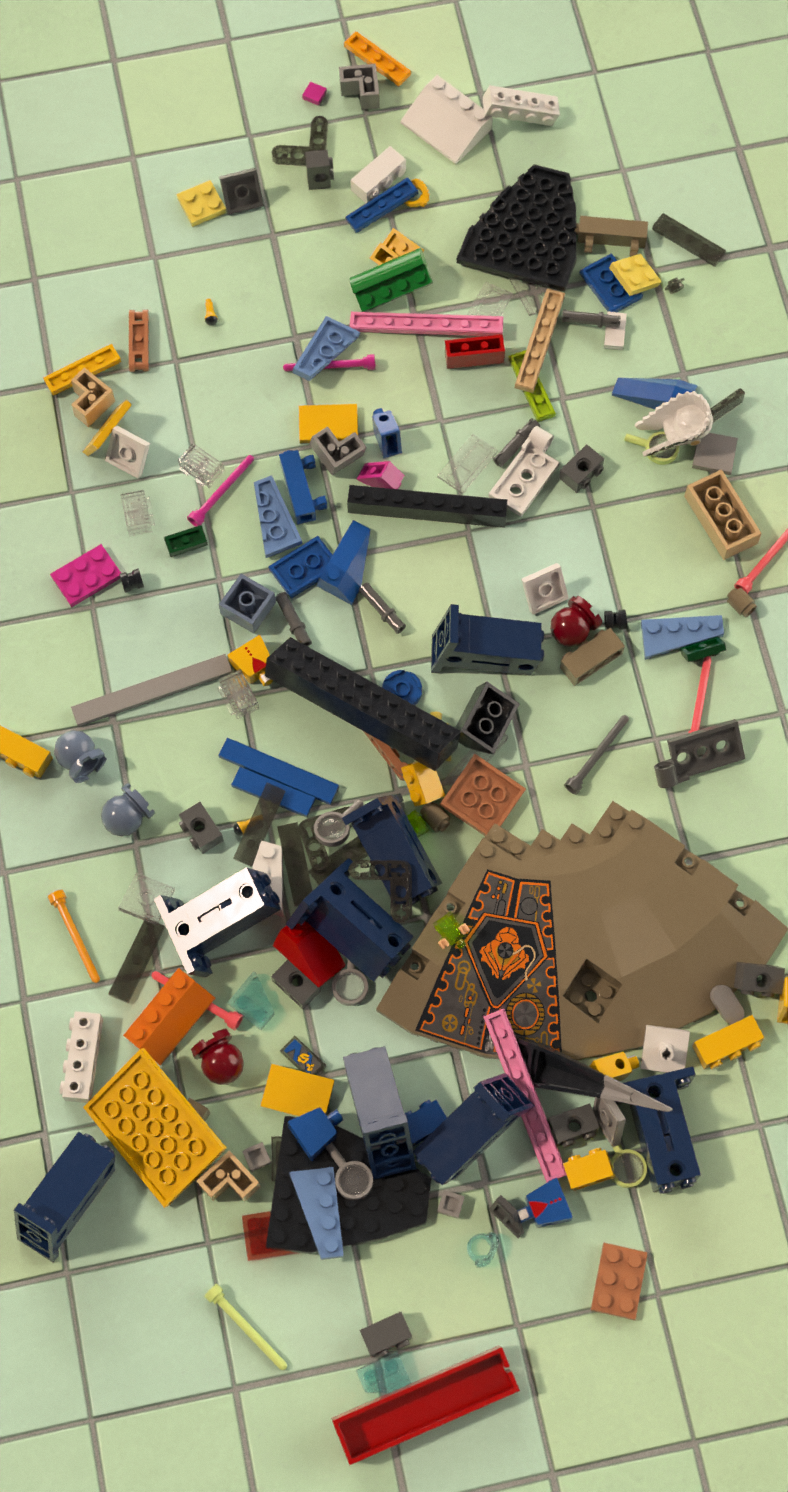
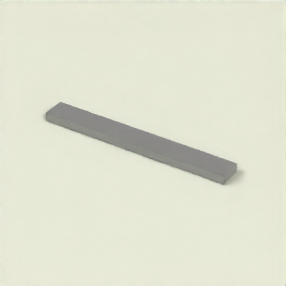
(151, 690)

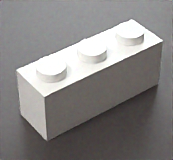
(378, 174)

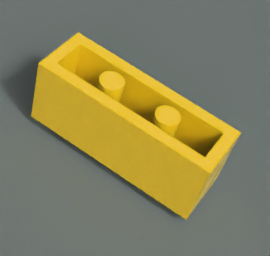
(23, 754)
(728, 1043)

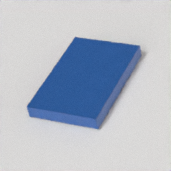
(607, 286)
(301, 567)

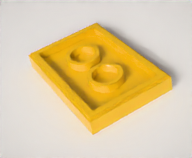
(339, 418)
(107, 428)
(296, 1091)

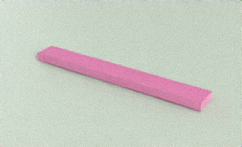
(426, 323)
(534, 1120)

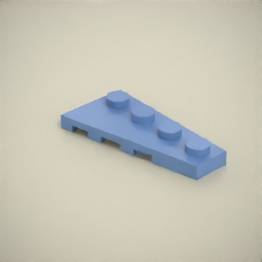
(324, 347)
(275, 520)
(670, 634)
(319, 1203)

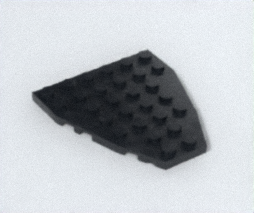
(527, 231)
(389, 1208)

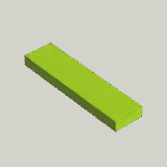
(538, 399)

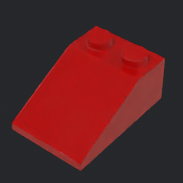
(309, 953)

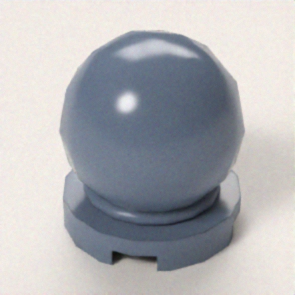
(78, 755)
(124, 813)

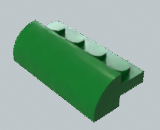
(391, 280)

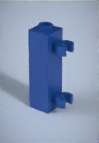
(297, 486)

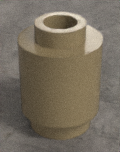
(741, 602)
(435, 816)

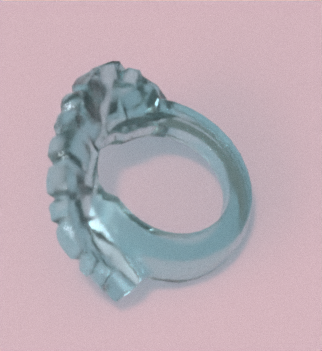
(484, 1260)

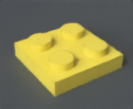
(201, 203)
(635, 274)

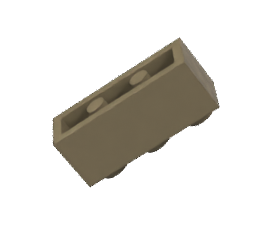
(591, 656)

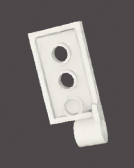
(529, 460)

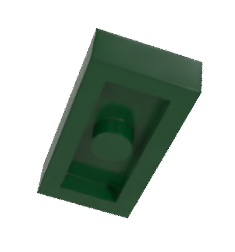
(185, 540)
(702, 649)

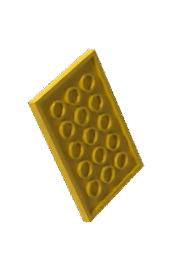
(154, 1127)

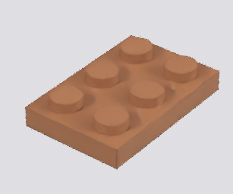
(619, 1281)

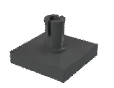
(241, 191)

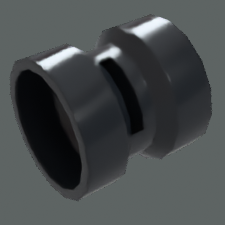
(131, 580)
(615, 619)

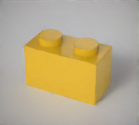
(422, 783)
(589, 1169)

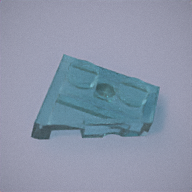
(252, 1002)
(384, 1374)

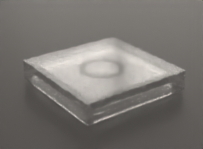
(140, 898)

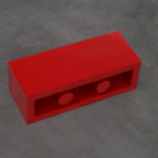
(474, 351)

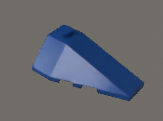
(649, 391)
(346, 567)

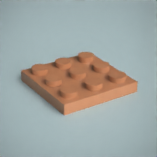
(482, 795)

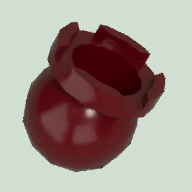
(573, 623)
(220, 1060)

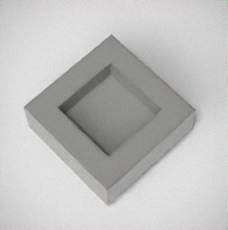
(256, 1157)
(450, 1204)

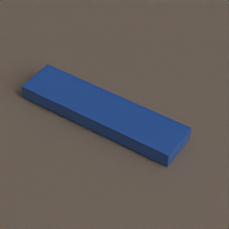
(381, 205)
(254, 784)

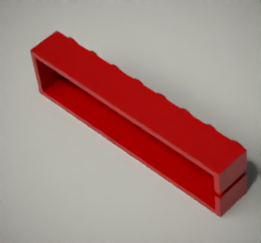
(425, 1404)

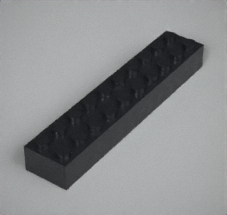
(362, 703)

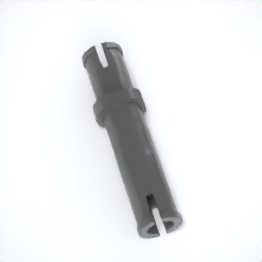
(591, 318)
(517, 441)
(387, 614)
(296, 626)

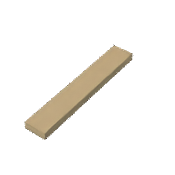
(539, 340)

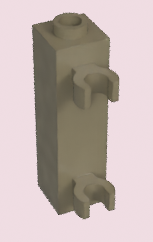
(612, 232)

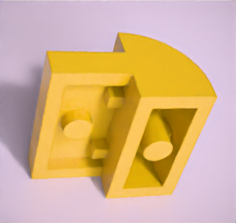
(393, 247)

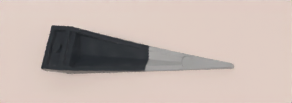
(559, 1072)

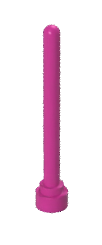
(367, 362)
(197, 517)

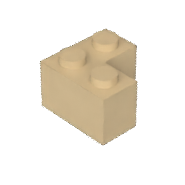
(93, 399)
(226, 1173)

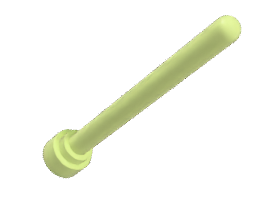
(216, 1296)

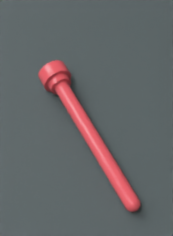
(746, 582)
(701, 694)
(232, 1019)

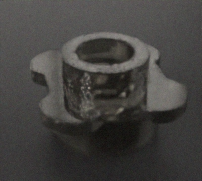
(675, 285)

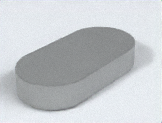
(727, 1004)

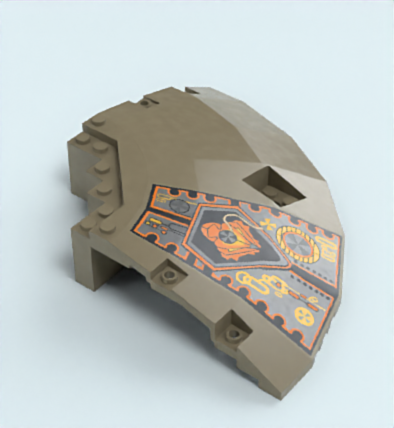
(575, 918)

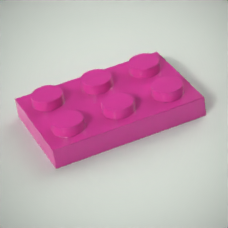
(86, 575)

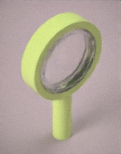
(662, 457)
(628, 1167)

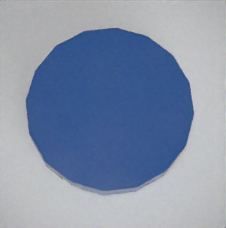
(404, 685)

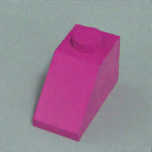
(381, 475)

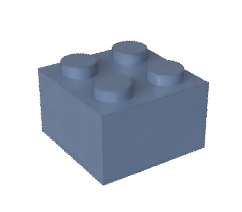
(247, 603)

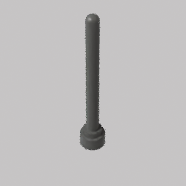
(575, 783)

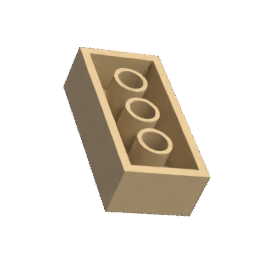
(722, 514)

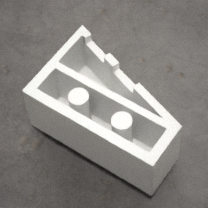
(270, 861)

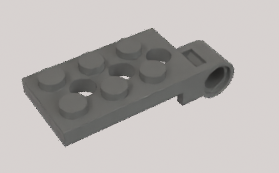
(673, 771)

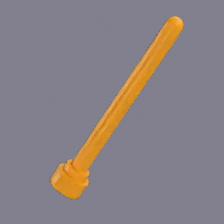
(58, 900)

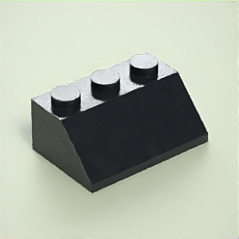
(486, 718)

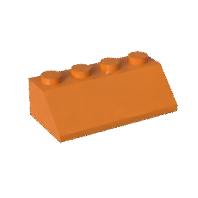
(169, 1016)

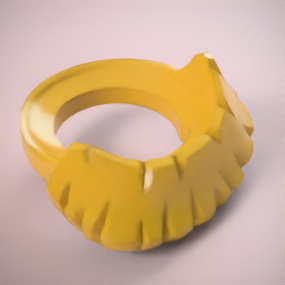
(424, 198)

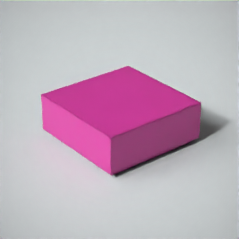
(314, 93)

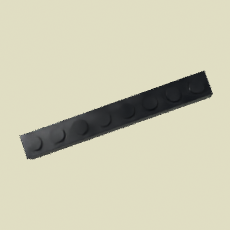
(427, 506)

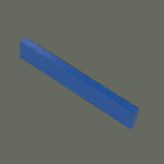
(278, 771)

